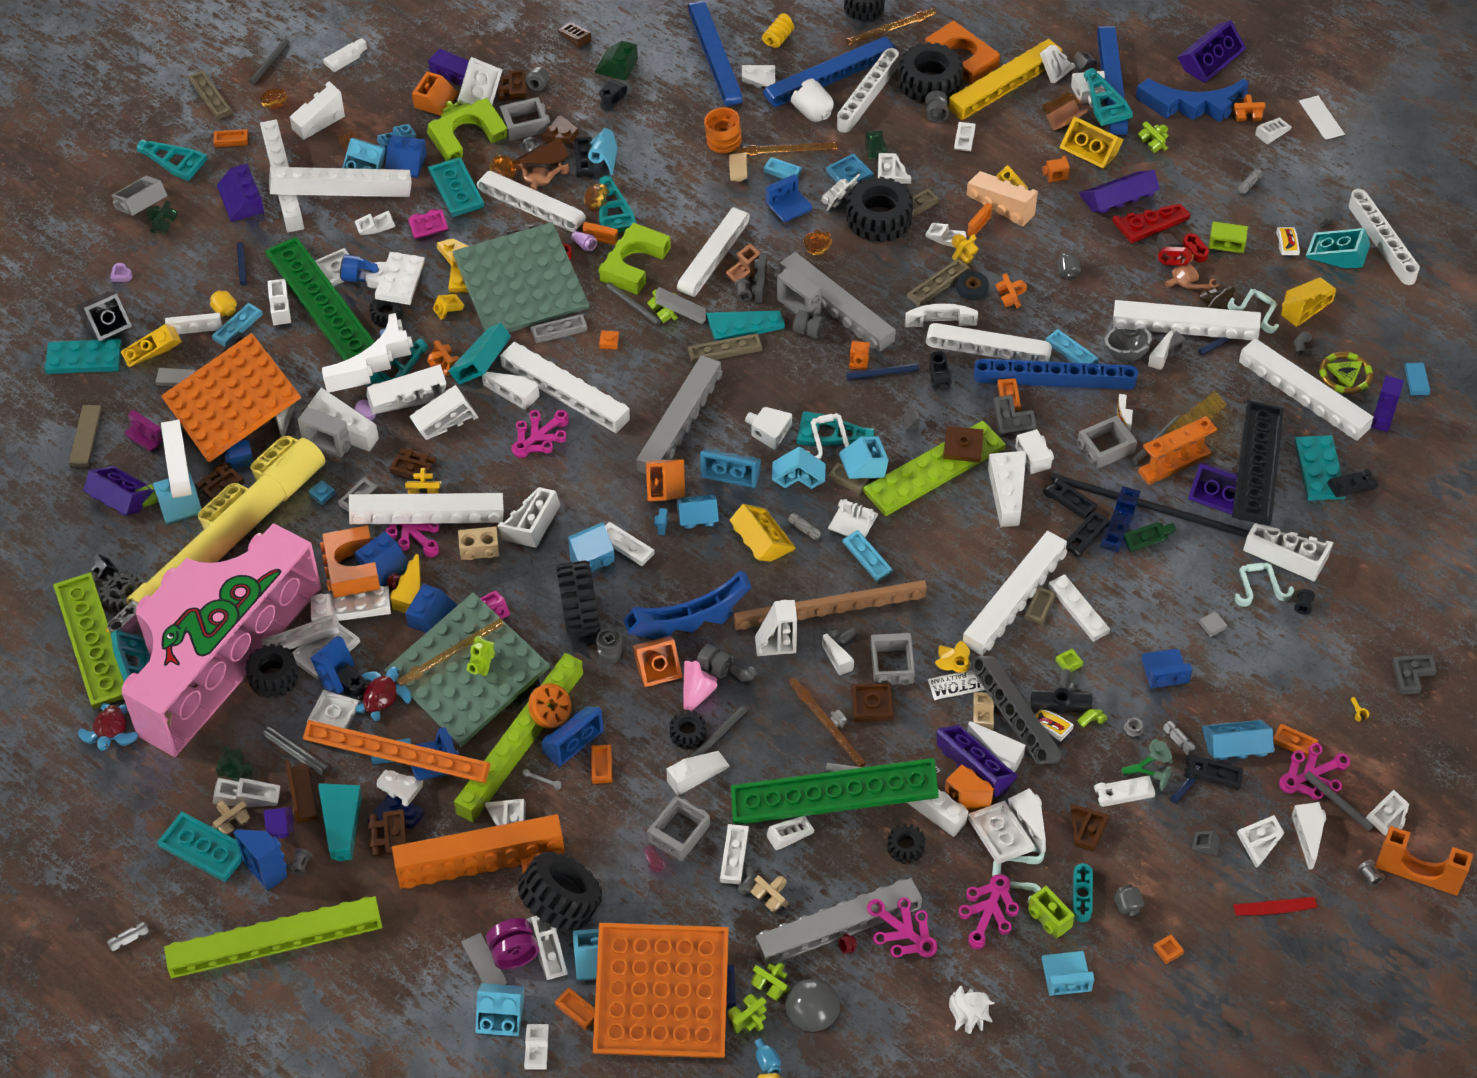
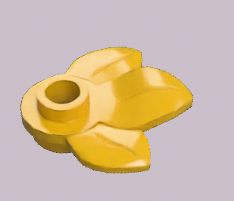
(952, 657)

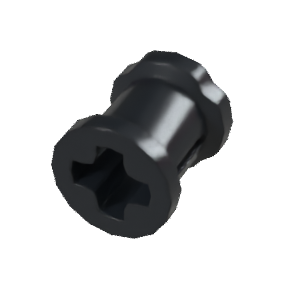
(1304, 602)

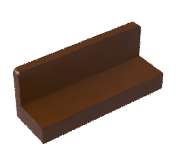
(301, 792)

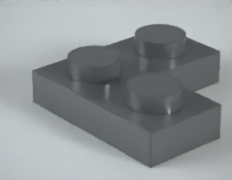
(760, 277)
(1008, 420)
(1409, 668)

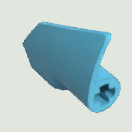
(604, 148)

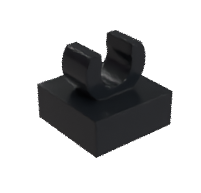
(104, 565)

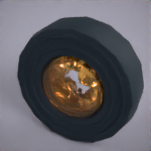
(972, 293)

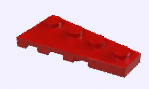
(1150, 222)

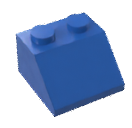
(406, 154)
(385, 554)
(428, 608)

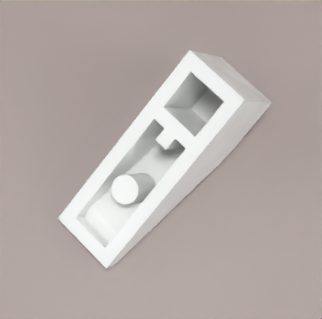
(513, 388)
(1003, 747)
(694, 771)
(1028, 811)
(1309, 826)
(550, 951)

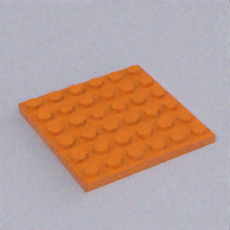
(230, 397)
(661, 990)

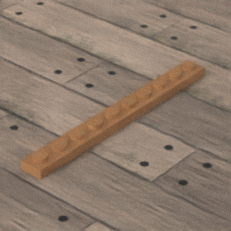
(838, 603)

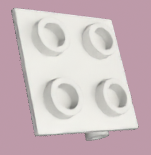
(838, 191)
(852, 518)

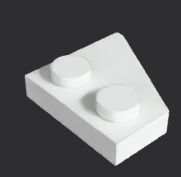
(1055, 63)
(758, 75)
(891, 167)
(399, 785)
(507, 811)
(1389, 812)
(1260, 838)

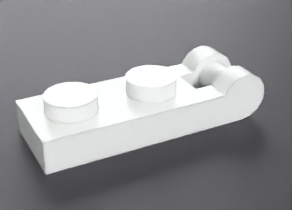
(1124, 791)

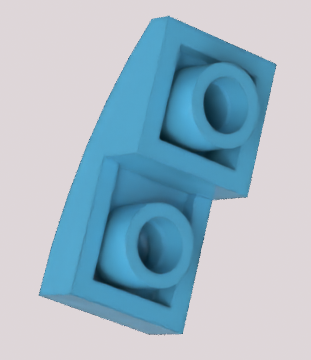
(402, 130)

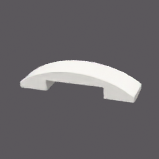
(941, 312)

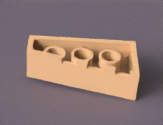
(1006, 199)

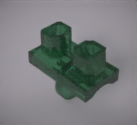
(159, 216)
(230, 765)

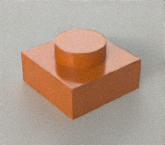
(609, 340)
(1168, 949)

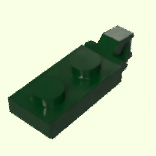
(1148, 536)

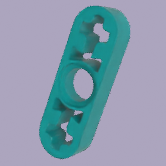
(1078, 900)

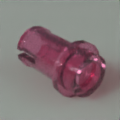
(655, 862)

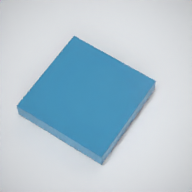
(848, 169)

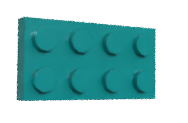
(456, 187)
(83, 356)
(1317, 465)
(201, 846)

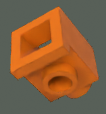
(1056, 170)
(859, 355)

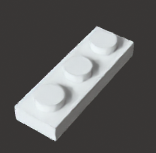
(195, 323)
(629, 545)
(734, 854)

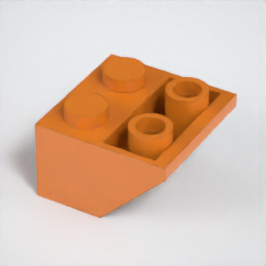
(433, 93)
(665, 479)
(969, 789)

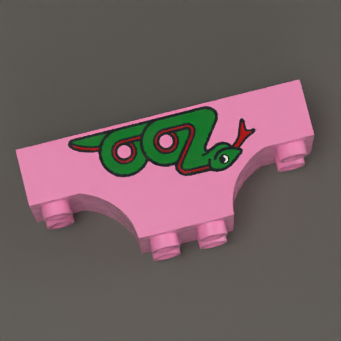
(207, 626)

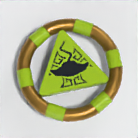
(1346, 372)

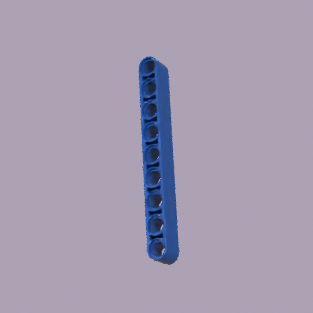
(715, 53)
(1112, 70)
(829, 71)
(1057, 373)

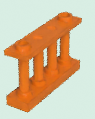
(1182, 458)

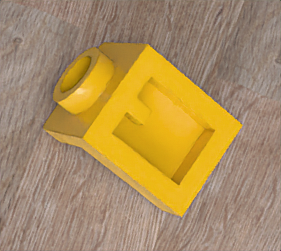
(446, 304)

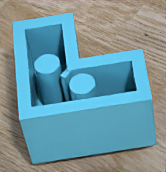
(798, 466)

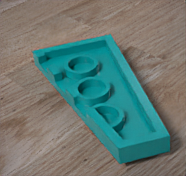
(737, 324)

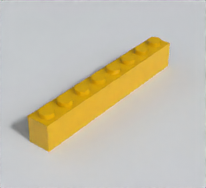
(999, 82)

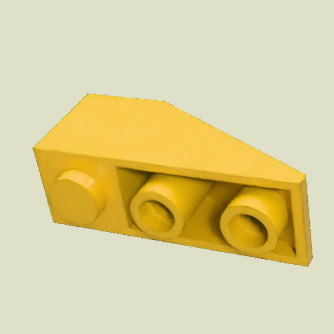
(151, 345)
(407, 586)

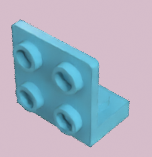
(1067, 973)

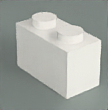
(1037, 454)

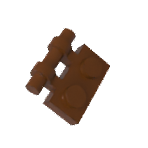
(516, 87)
(407, 466)
(213, 488)
(394, 831)

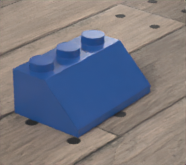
(573, 735)
(262, 856)

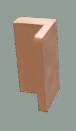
(1064, 115)

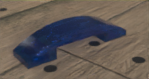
(1120, 519)

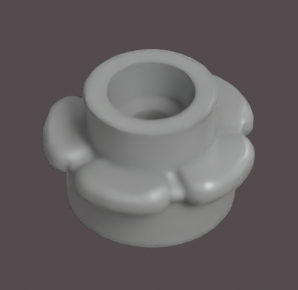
(838, 719)
(1133, 723)

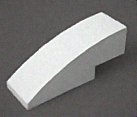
(279, 302)
(250, 791)

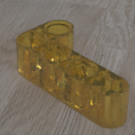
(1208, 407)

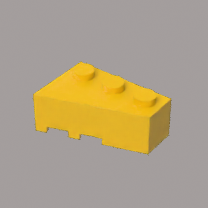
(1307, 300)

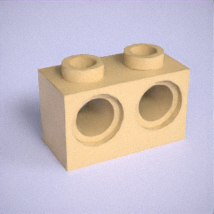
(478, 543)

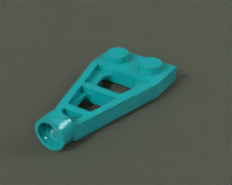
(1108, 114)
(187, 167)
(619, 221)
(419, 348)
(806, 436)
(132, 645)

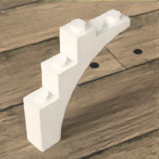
(376, 358)

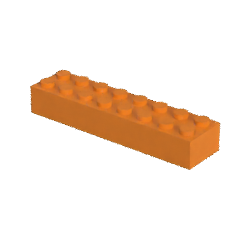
(476, 851)

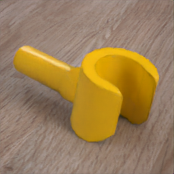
(1359, 710)

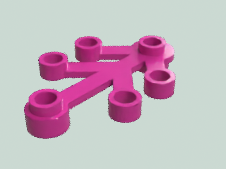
(523, 447)
(430, 547)
(1298, 779)
(989, 907)
(904, 929)

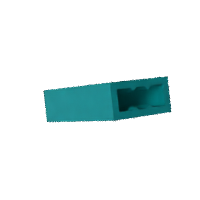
(481, 354)
(341, 815)

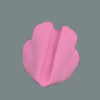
(697, 685)

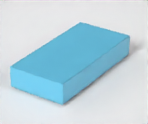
(781, 168)

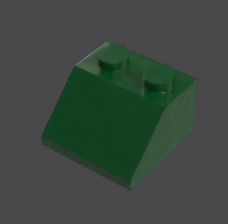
(618, 60)

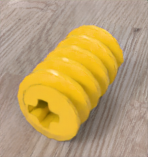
(778, 31)

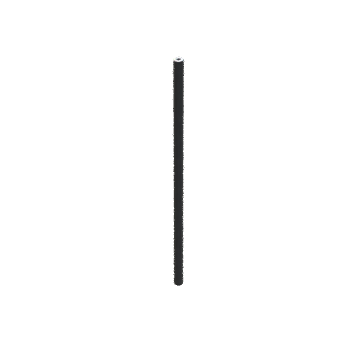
(1154, 506)

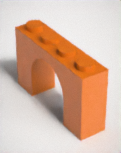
(957, 37)
(347, 579)
(1444, 876)

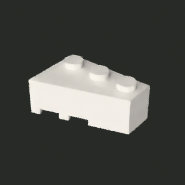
(318, 113)
(443, 412)
(532, 519)
(778, 630)

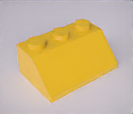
(1091, 142)
(761, 533)

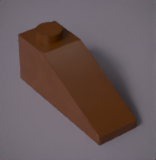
(548, 153)

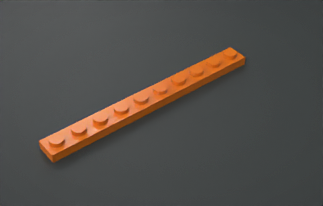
(397, 751)

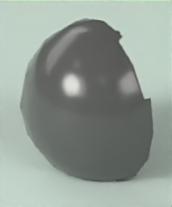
(1128, 346)
(812, 1005)

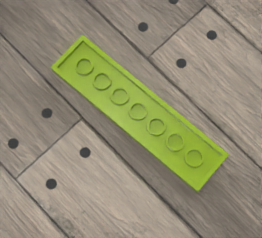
(925, 474)
(89, 639)

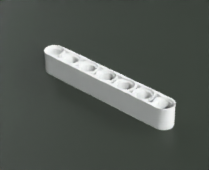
(867, 90)
(531, 201)
(1384, 237)
(713, 252)
(987, 343)
(176, 459)

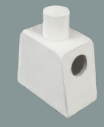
(1081, 89)
(769, 426)

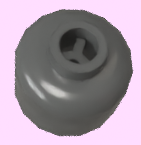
(537, 79)
(1068, 266)
(1129, 900)

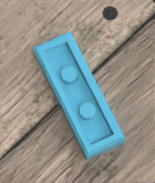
(237, 324)
(1070, 348)
(867, 556)

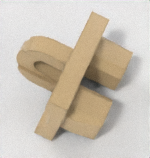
(238, 812)
(762, 888)

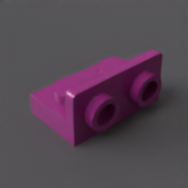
(144, 431)

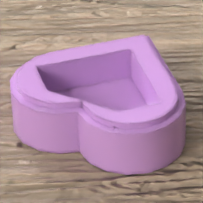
(120, 273)
(364, 409)

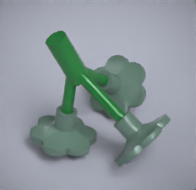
(1158, 752)

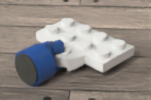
(394, 279)

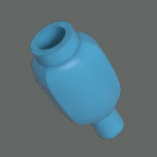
(767, 1057)

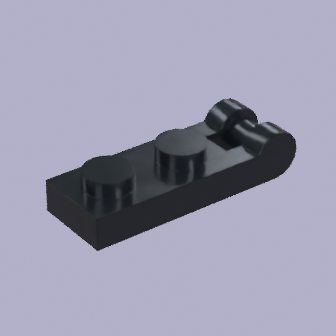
(582, 148)
(1352, 483)
(1070, 498)
(1087, 533)
(1213, 772)

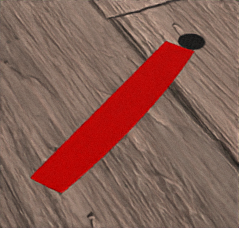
(1275, 907)

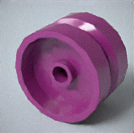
(512, 943)

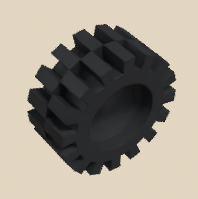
(382, 318)
(687, 720)
(906, 833)

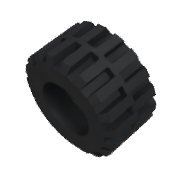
(864, 8)
(269, 658)

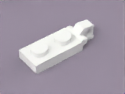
(345, 55)

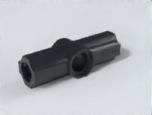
(1071, 700)

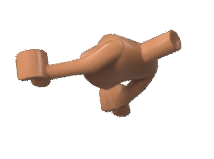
(541, 176)
(1186, 275)

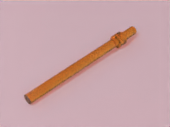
(919, 16)
(753, 149)
(416, 672)
(804, 695)

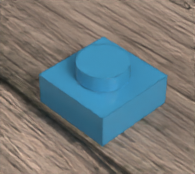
(321, 492)
(661, 521)

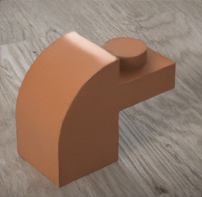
(746, 264)

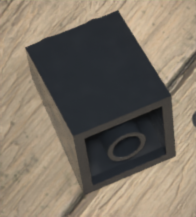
(104, 315)

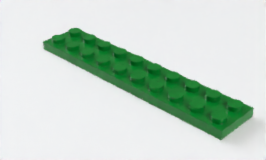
(319, 298)
(834, 791)

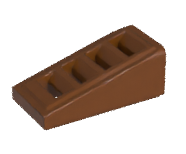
(578, 36)

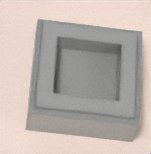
(1212, 624)

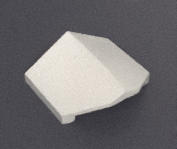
(283, 419)

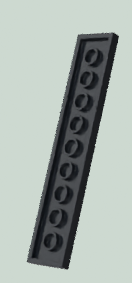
(1258, 463)

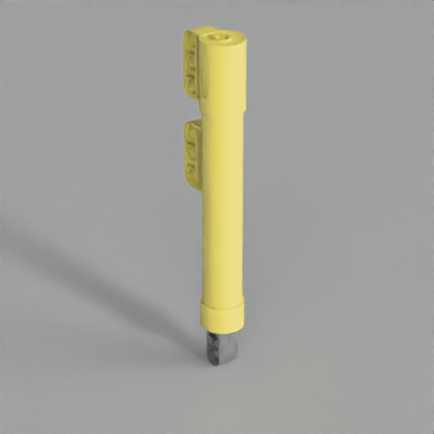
(235, 513)

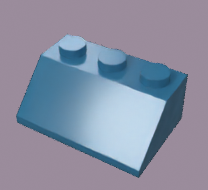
(730, 467)
(1238, 739)

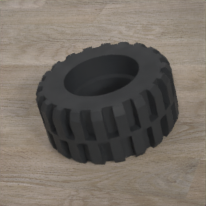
(930, 58)
(879, 225)
(578, 598)
(559, 891)

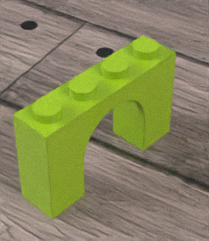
(479, 113)
(635, 240)

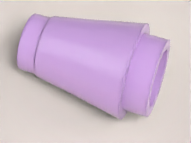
(585, 241)

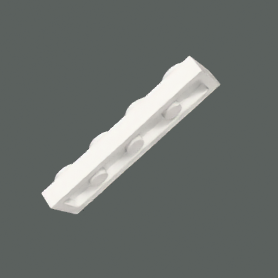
(1079, 608)
(305, 634)

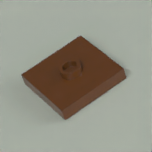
(963, 444)
(872, 702)

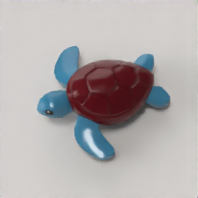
(382, 692)
(109, 726)

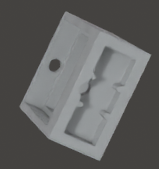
(528, 128)
(139, 195)
(792, 281)
(314, 421)
(1126, 441)
(891, 643)
(667, 843)

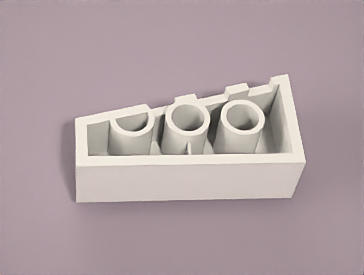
(407, 390)
(361, 430)
(1007, 482)
(1288, 550)

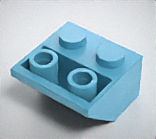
(364, 155)
(865, 458)
(586, 953)
(499, 1009)

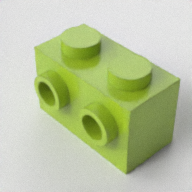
(1228, 237)
(1051, 912)

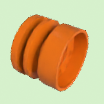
(723, 130)

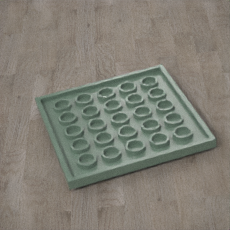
(521, 279)
(450, 692)

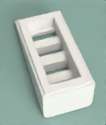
(1269, 132)
(1160, 353)
(838, 656)
(780, 840)

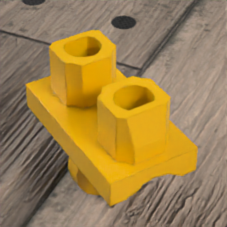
(1008, 174)
(964, 248)
(414, 486)

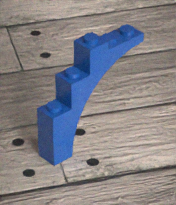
(1191, 104)
(688, 616)

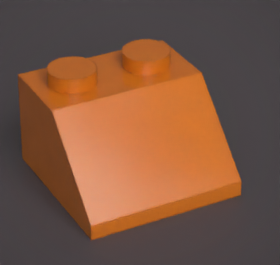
(657, 661)

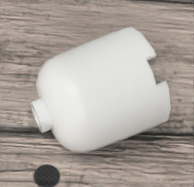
(813, 101)

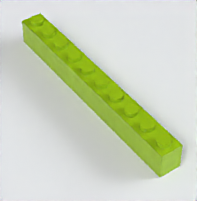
(513, 744)
(272, 937)

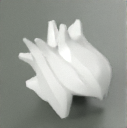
(970, 1009)

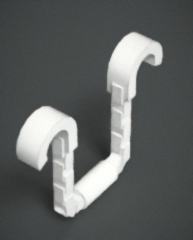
(823, 419)

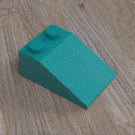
(1340, 247)

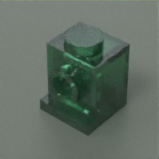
(874, 143)

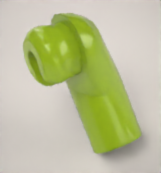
(1092, 715)

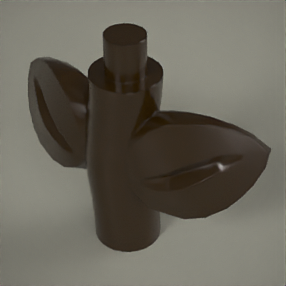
(1215, 299)

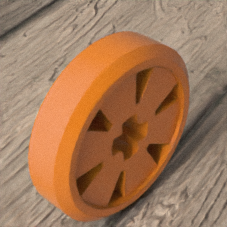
(553, 695)

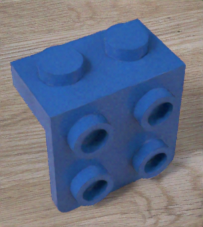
(786, 199)
(329, 660)
(1166, 668)
(443, 743)

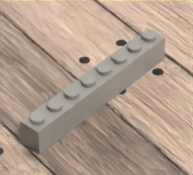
(844, 306)
(681, 412)
(833, 923)

